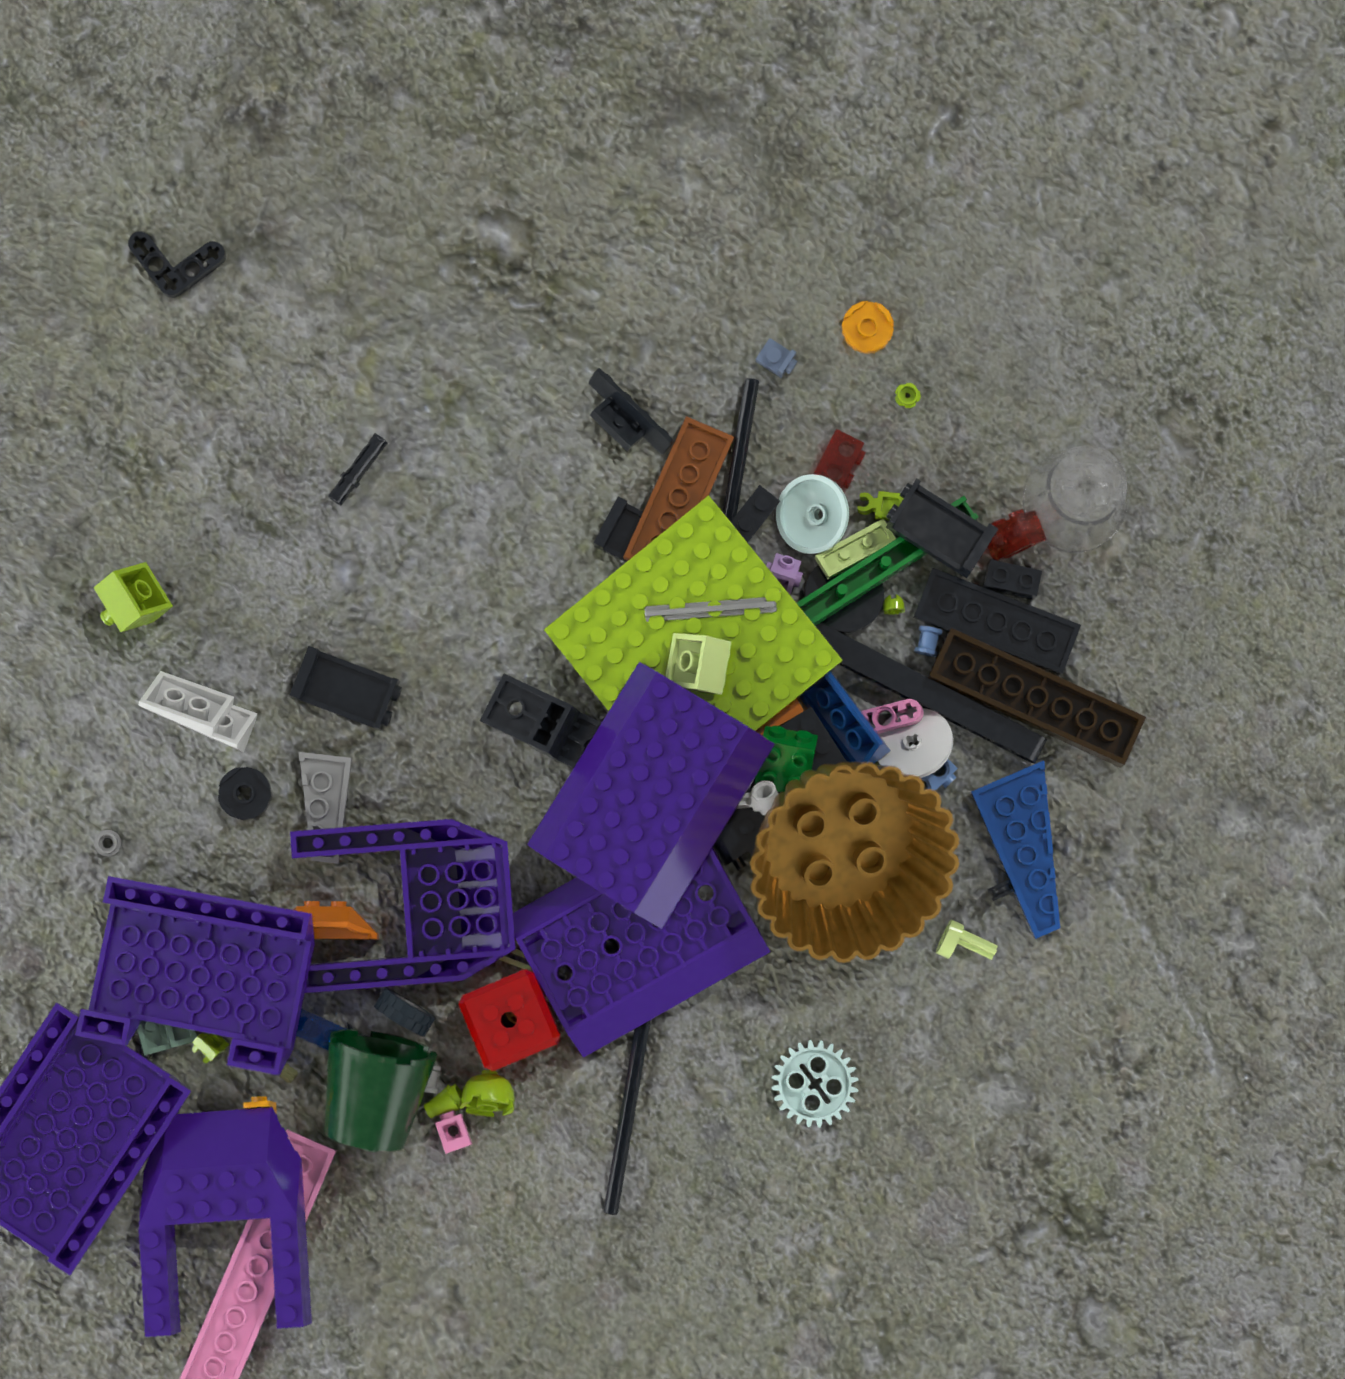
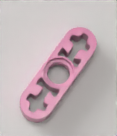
(894, 724)

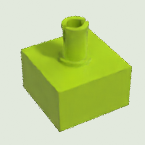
(132, 597)

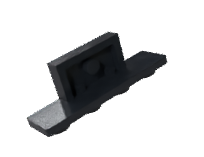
(624, 418)

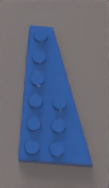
(1020, 830)

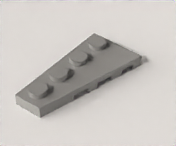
(325, 793)

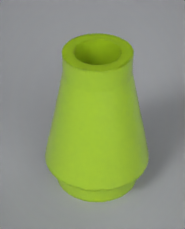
(444, 1102)

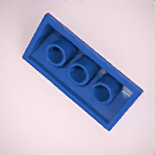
(844, 721)

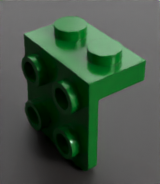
(789, 757)

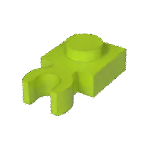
(879, 505)

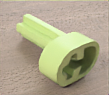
(955, 934)

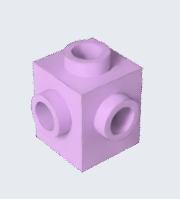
(786, 571)

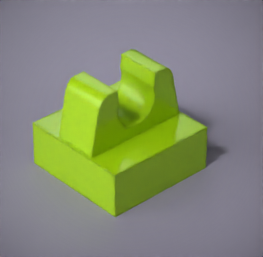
(210, 1045)

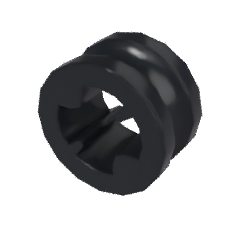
(1000, 890)

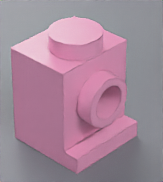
(449, 1142)

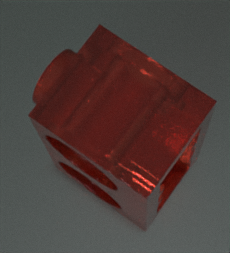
(833, 458)
(1016, 534)

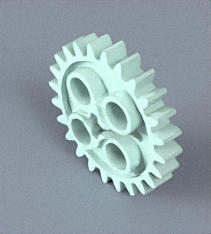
(834, 1069)

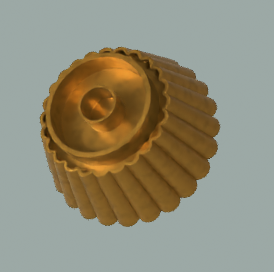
(853, 860)

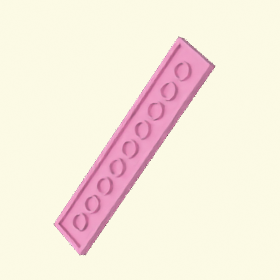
(249, 1282)

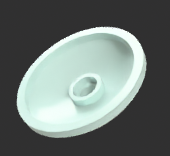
(799, 510)

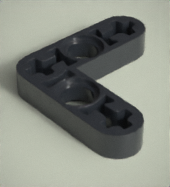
(178, 272)

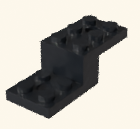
(543, 722)

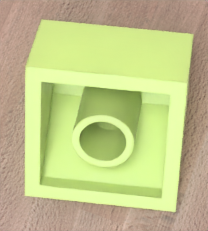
(698, 662)

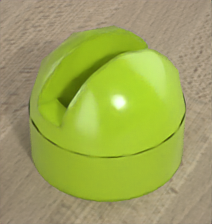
(893, 606)

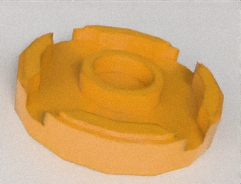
(867, 327)

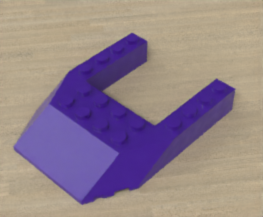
(452, 899)
(217, 1171)

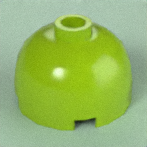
(487, 1094)

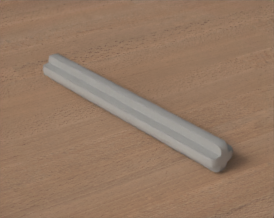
(701, 610)

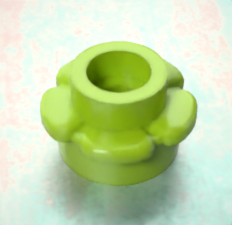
(908, 388)

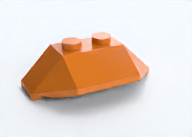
(338, 921)

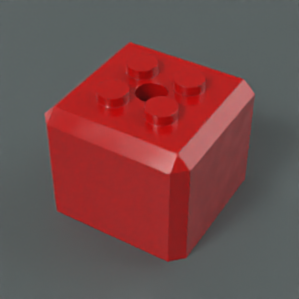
(534, 1027)

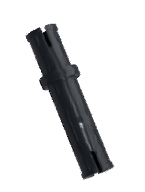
(351, 478)

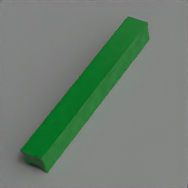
(866, 575)

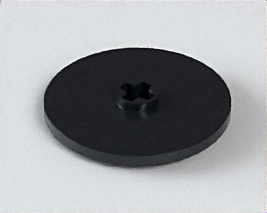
(856, 614)

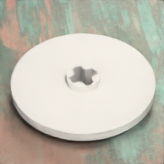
(930, 753)

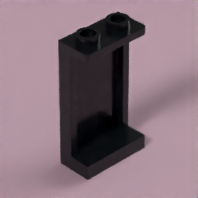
(618, 529)
(939, 529)
(345, 689)

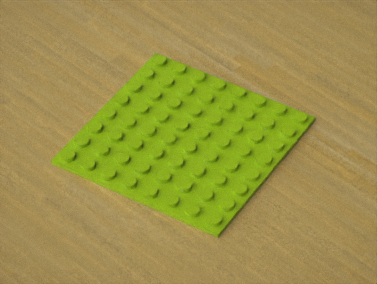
(691, 562)

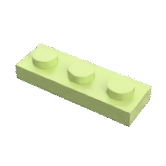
(854, 549)

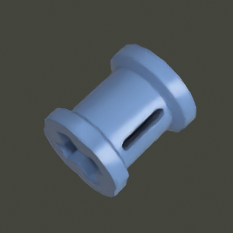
(928, 641)

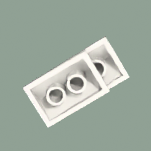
(199, 709)

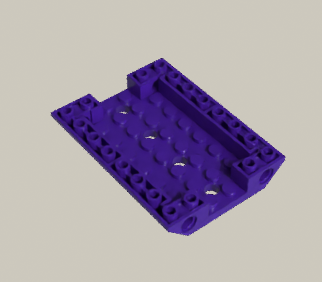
(653, 964)

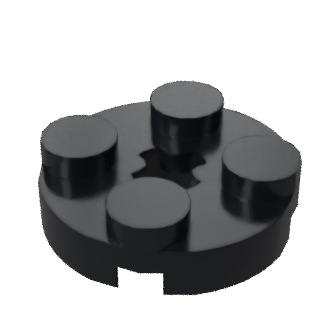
(229, 792)

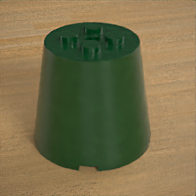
(374, 1088)

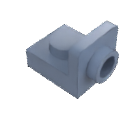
(777, 358)

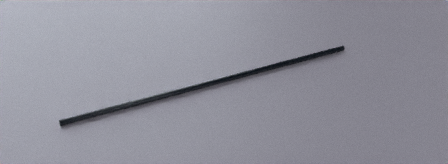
(641, 1033)

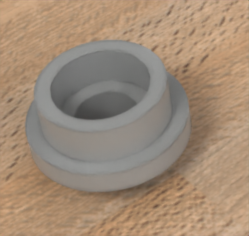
(99, 843)

